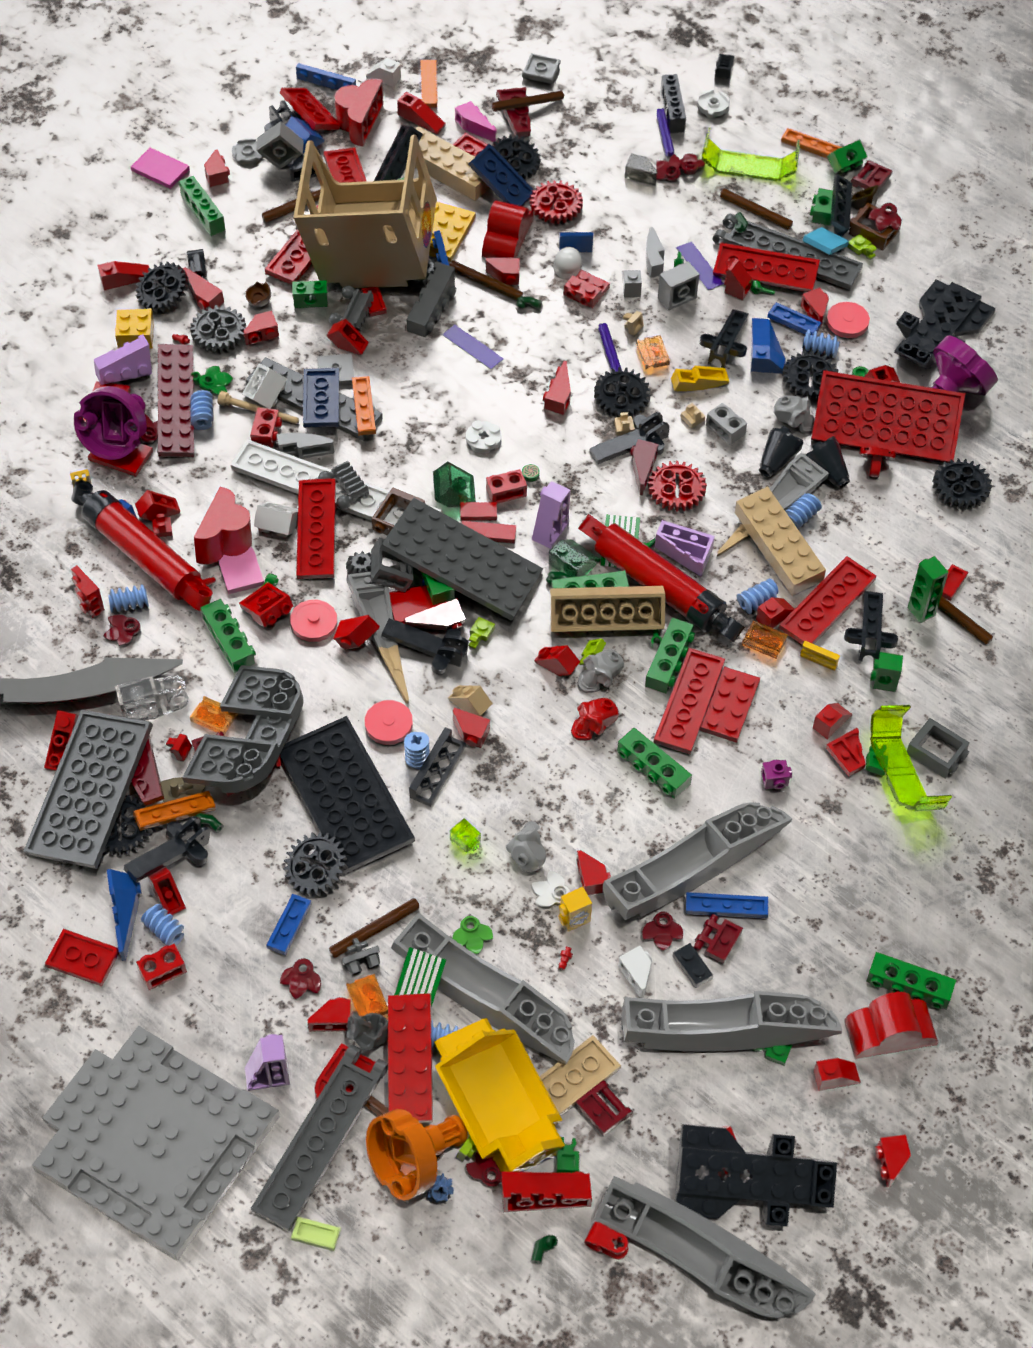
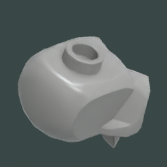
(795, 412)
(600, 670)
(527, 848)

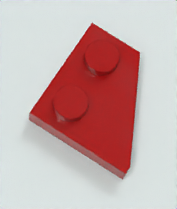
(848, 752)

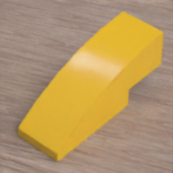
(699, 378)

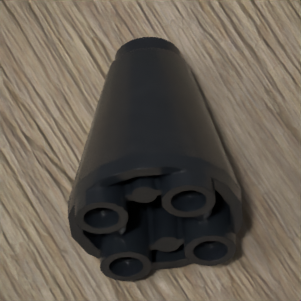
(779, 450)
(830, 458)

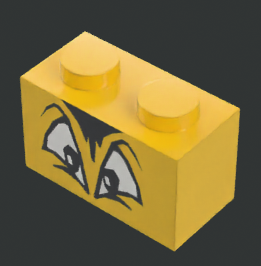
(575, 909)

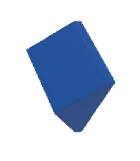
(304, 131)
(579, 240)

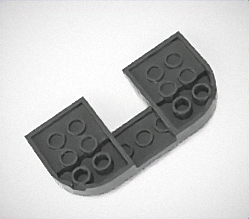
(241, 762)

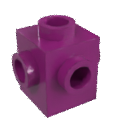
(776, 774)

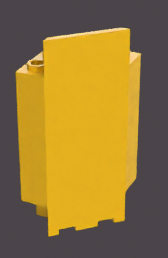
(499, 1096)

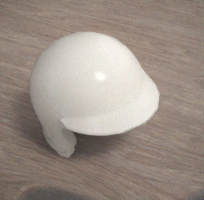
(567, 263)

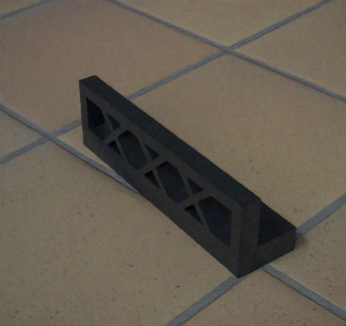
(396, 158)
(841, 205)
(430, 764)

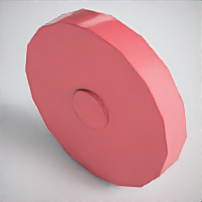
(847, 319)
(313, 620)
(388, 722)

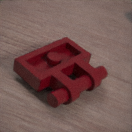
(724, 940)

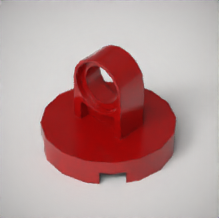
(877, 455)

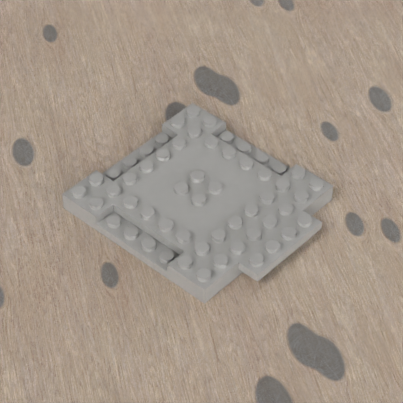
(152, 1139)

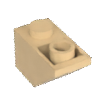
(470, 699)

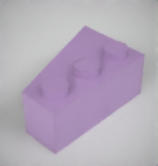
(124, 363)
(552, 514)
(685, 545)
(267, 1064)

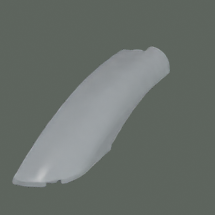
(702, 1249)

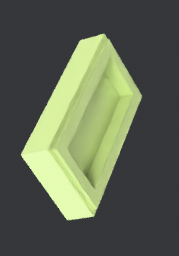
(316, 1234)

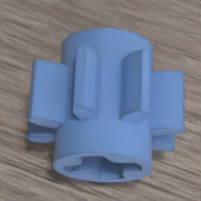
(446, 1188)

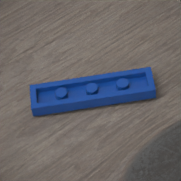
(322, 77)
(727, 905)

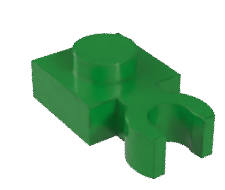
(872, 763)
(776, 1053)
(567, 1159)

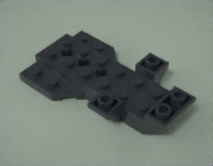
(946, 312)
(773, 1176)

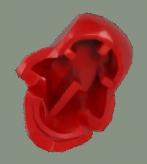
(594, 717)

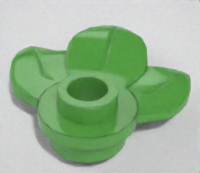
(474, 937)

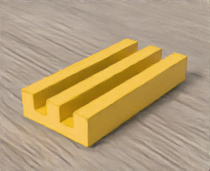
(79, 474)
(820, 655)

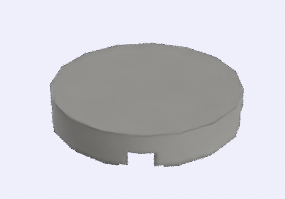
(245, 152)

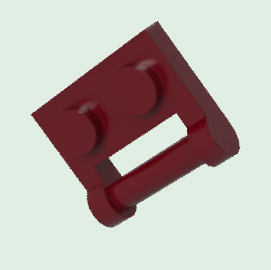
(877, 177)
(597, 1110)

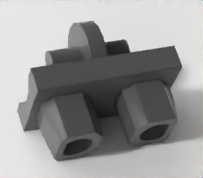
(370, 954)

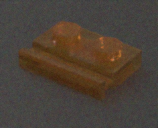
(653, 352)
(764, 639)
(211, 717)
(367, 996)

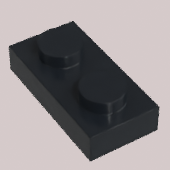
(692, 965)

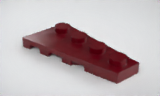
(518, 117)

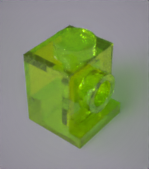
(462, 831)

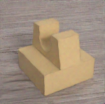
(634, 322)
(692, 416)
(623, 424)

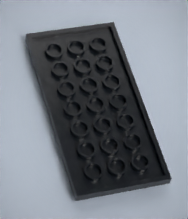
(346, 792)

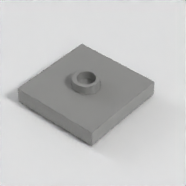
(541, 68)
(343, 362)

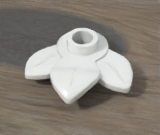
(549, 889)

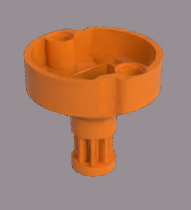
(406, 1152)

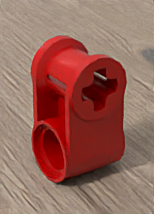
(604, 1239)

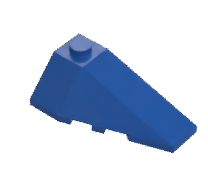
(765, 348)
(125, 899)

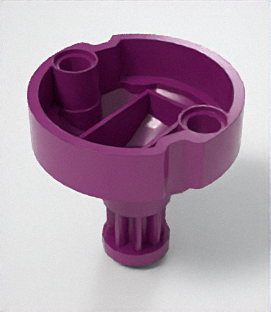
(962, 368)
(113, 422)

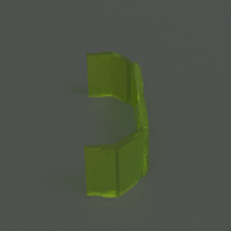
(749, 164)
(896, 763)

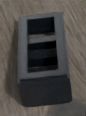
(724, 66)

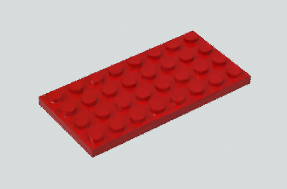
(888, 416)

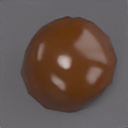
(258, 294)

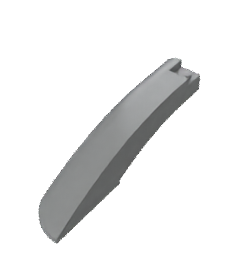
(83, 683)
(693, 859)
(491, 991)
(727, 1023)

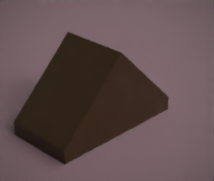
(865, 196)

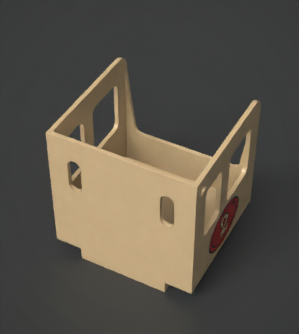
(367, 229)

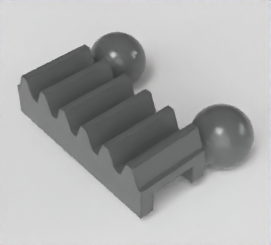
(357, 307)
(349, 481)

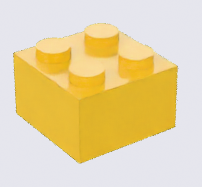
(133, 323)

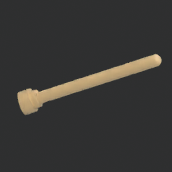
(226, 399)

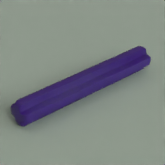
(665, 132)
(609, 346)

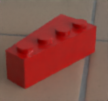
(545, 1190)

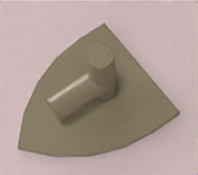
(176, 788)

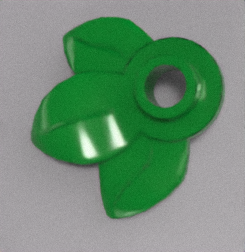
(215, 380)

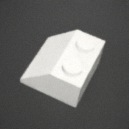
(265, 386)
(276, 518)

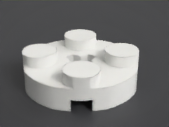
(719, 107)
(485, 428)

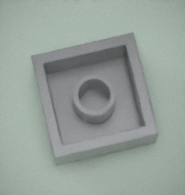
(279, 145)
(678, 285)

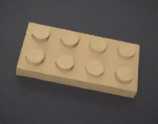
(584, 1070)

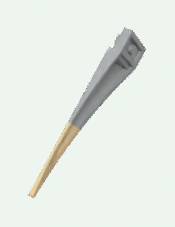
(797, 479)
(374, 601)

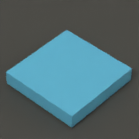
(825, 240)

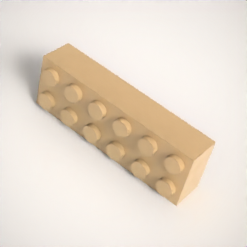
(450, 165)
(780, 541)
(607, 608)

